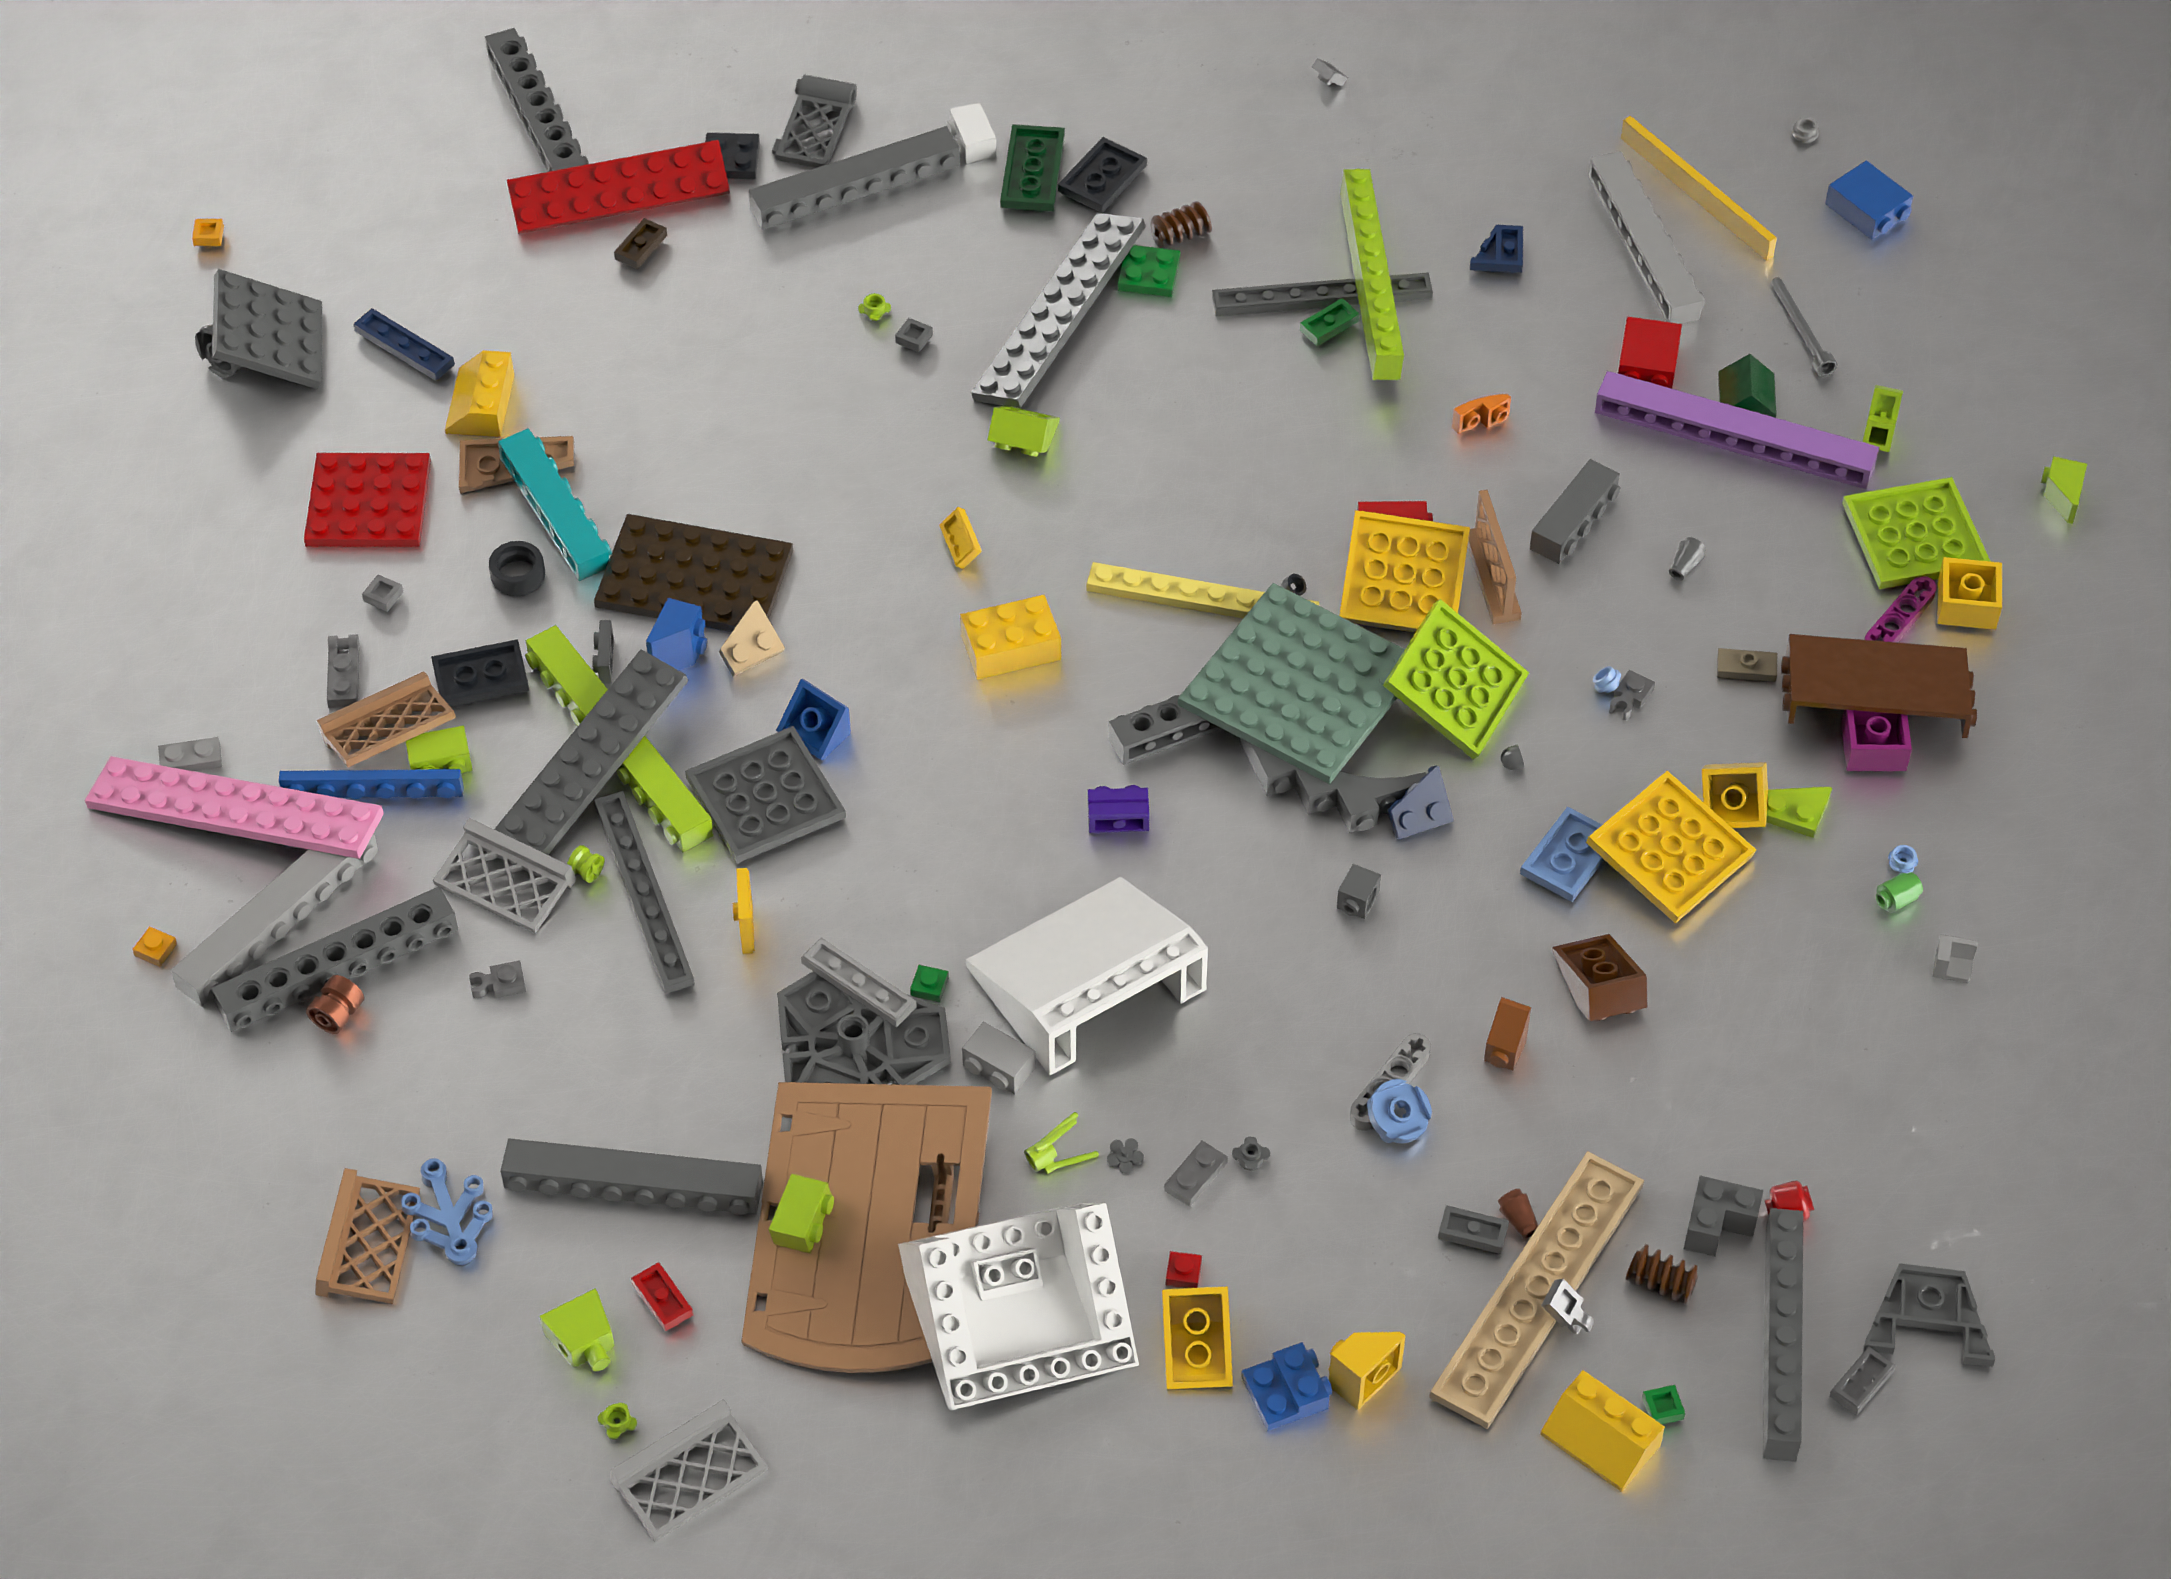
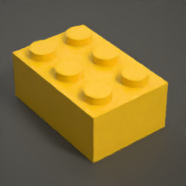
(1010, 637)

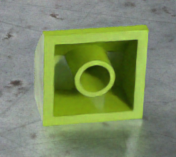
(1022, 429)

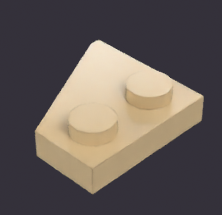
(751, 642)

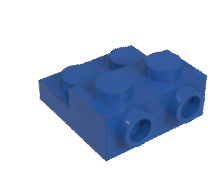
(1287, 1386)

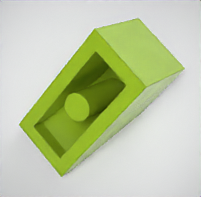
(2064, 485)

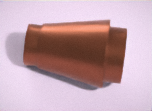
(1518, 1210)

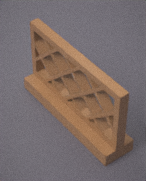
(1493, 563)
(385, 707)
(339, 1232)

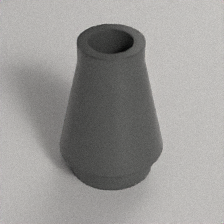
(1688, 555)

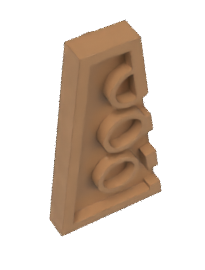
(482, 466)

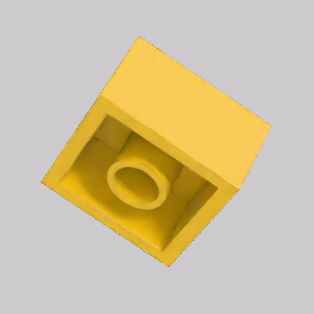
(1969, 593)

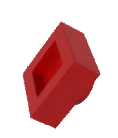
(1183, 1270)

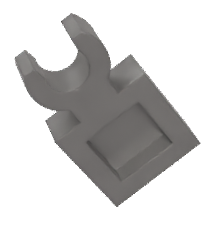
(1631, 692)
(504, 980)

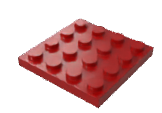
(367, 500)

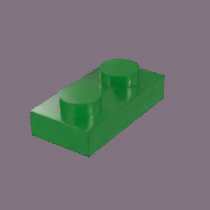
(1329, 322)

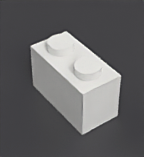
(972, 132)

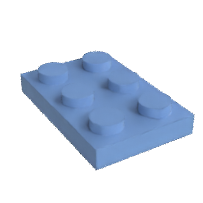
(1563, 857)

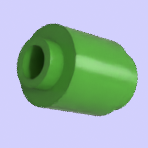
(1898, 891)

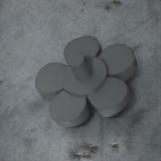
(1125, 1155)

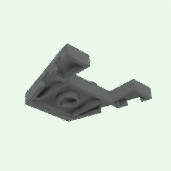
(1932, 1301)

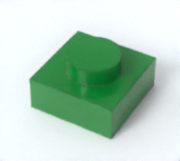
(929, 983)
(1664, 1404)

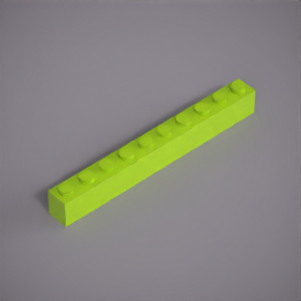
(1371, 275)
(644, 769)

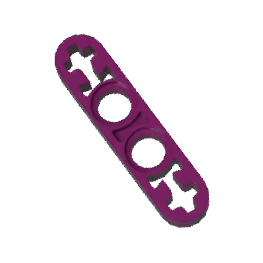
(1900, 617)

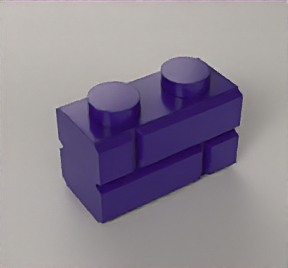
(1118, 809)

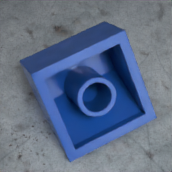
(678, 635)

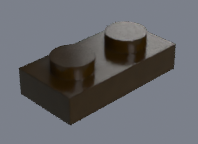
(640, 243)

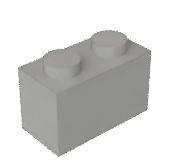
(998, 1058)

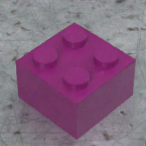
(1875, 741)

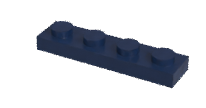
(404, 344)

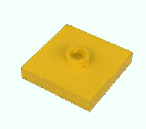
(744, 911)

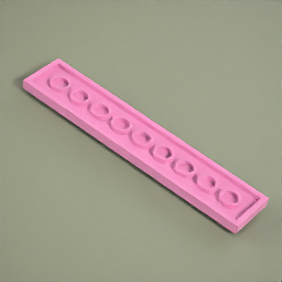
(235, 807)

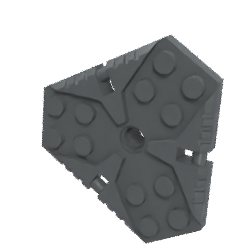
(852, 1043)

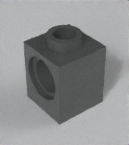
(1358, 891)

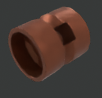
(338, 1001)

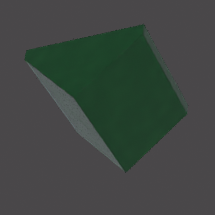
(1748, 386)

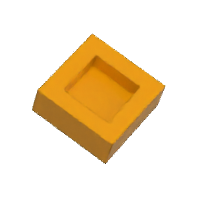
(208, 232)
(154, 946)

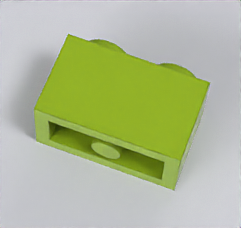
(440, 750)
(801, 1213)

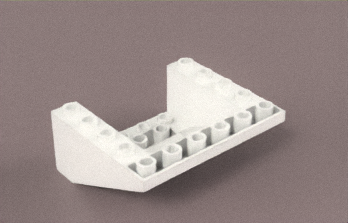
(1086, 963)
(1021, 1303)

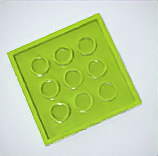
(1912, 529)
(1456, 679)

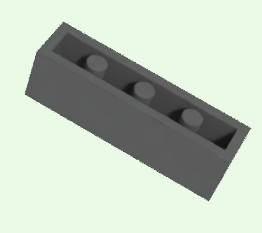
(1575, 511)

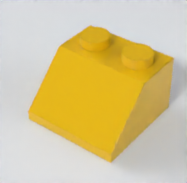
(1737, 793)
(1365, 1364)

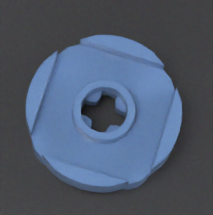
(1387, 1123)

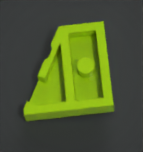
(1798, 808)

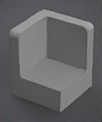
(1954, 958)

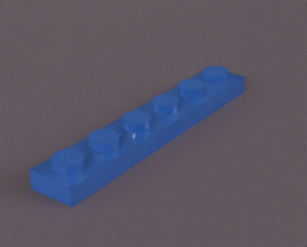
(376, 783)

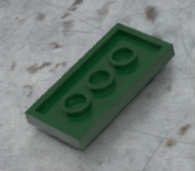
(1032, 168)

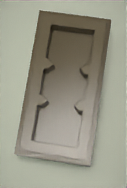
(1747, 665)

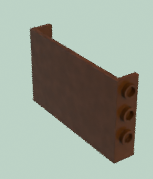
(1878, 678)

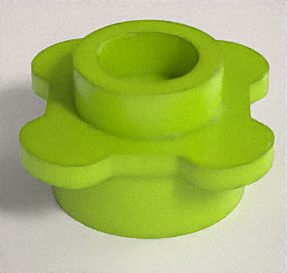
(874, 306)
(614, 1412)

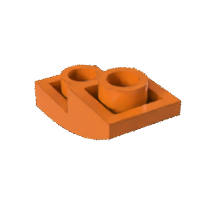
(1486, 410)

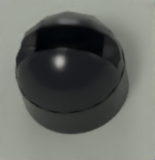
(1298, 581)

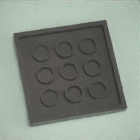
(267, 329)
(765, 794)

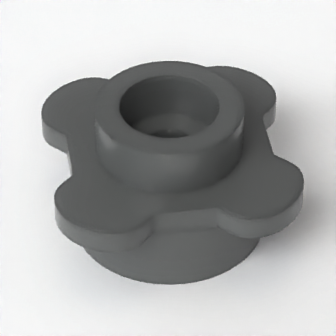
(1247, 1161)

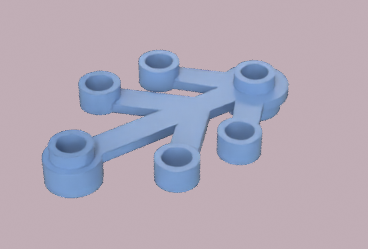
(448, 1215)

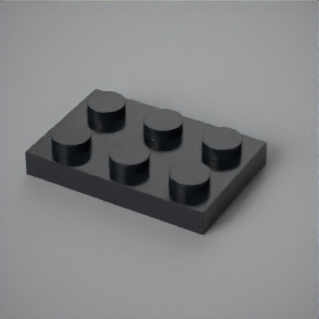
(1102, 174)
(480, 673)

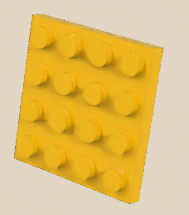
(1401, 570)
(1671, 846)

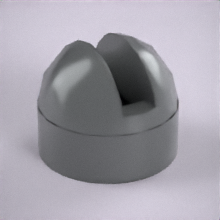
(1512, 758)

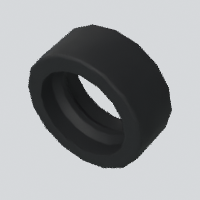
(512, 552)

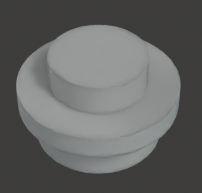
(1805, 130)

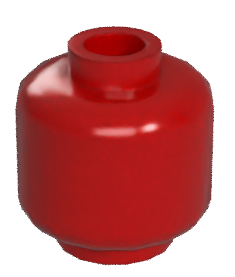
(1790, 1197)

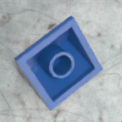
(817, 719)

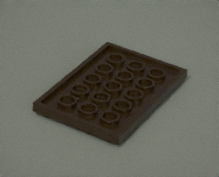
(691, 565)

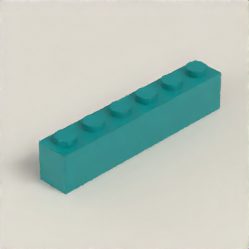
(554, 504)

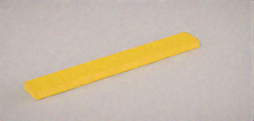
(1698, 188)

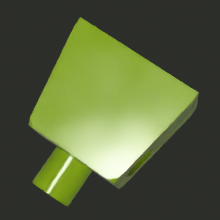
(580, 1331)

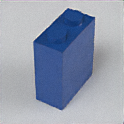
(1869, 200)

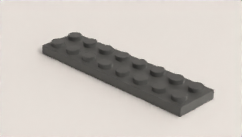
(593, 753)

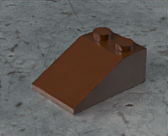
(1602, 977)

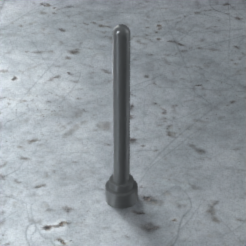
(1822, 361)

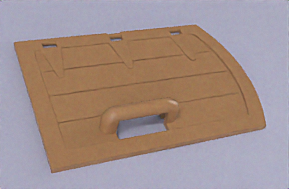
(849, 1296)

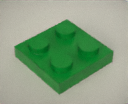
(1149, 271)

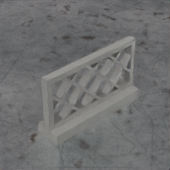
(514, 852)
(666, 1452)

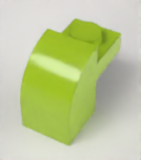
(1882, 417)

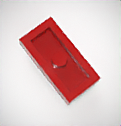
(662, 1296)

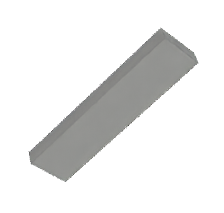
(858, 982)

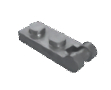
(343, 671)

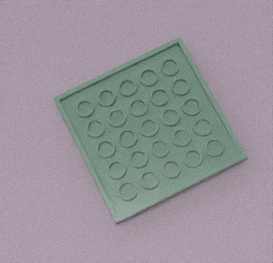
(1297, 683)

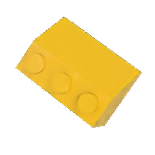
(481, 395)
(1603, 1430)

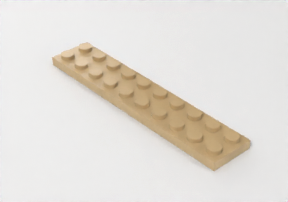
(1513, 1320)

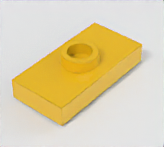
(960, 538)

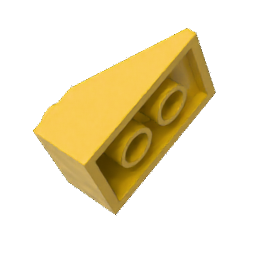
(1197, 1338)

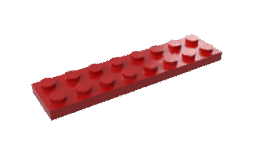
(618, 186)

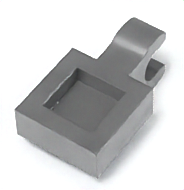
(1564, 1306)

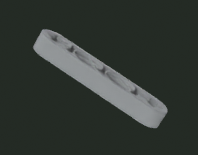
(1398, 1058)

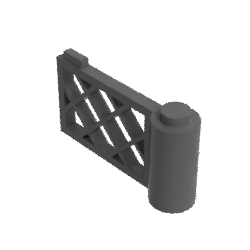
(824, 96)

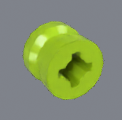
(586, 863)

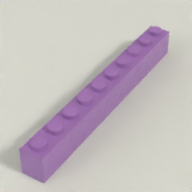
(1736, 429)

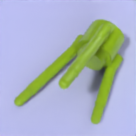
(1043, 1152)

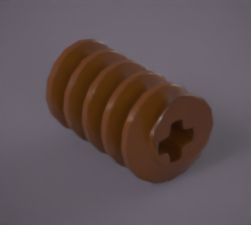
(1180, 222)
(1663, 1273)

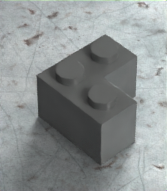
(1721, 1207)

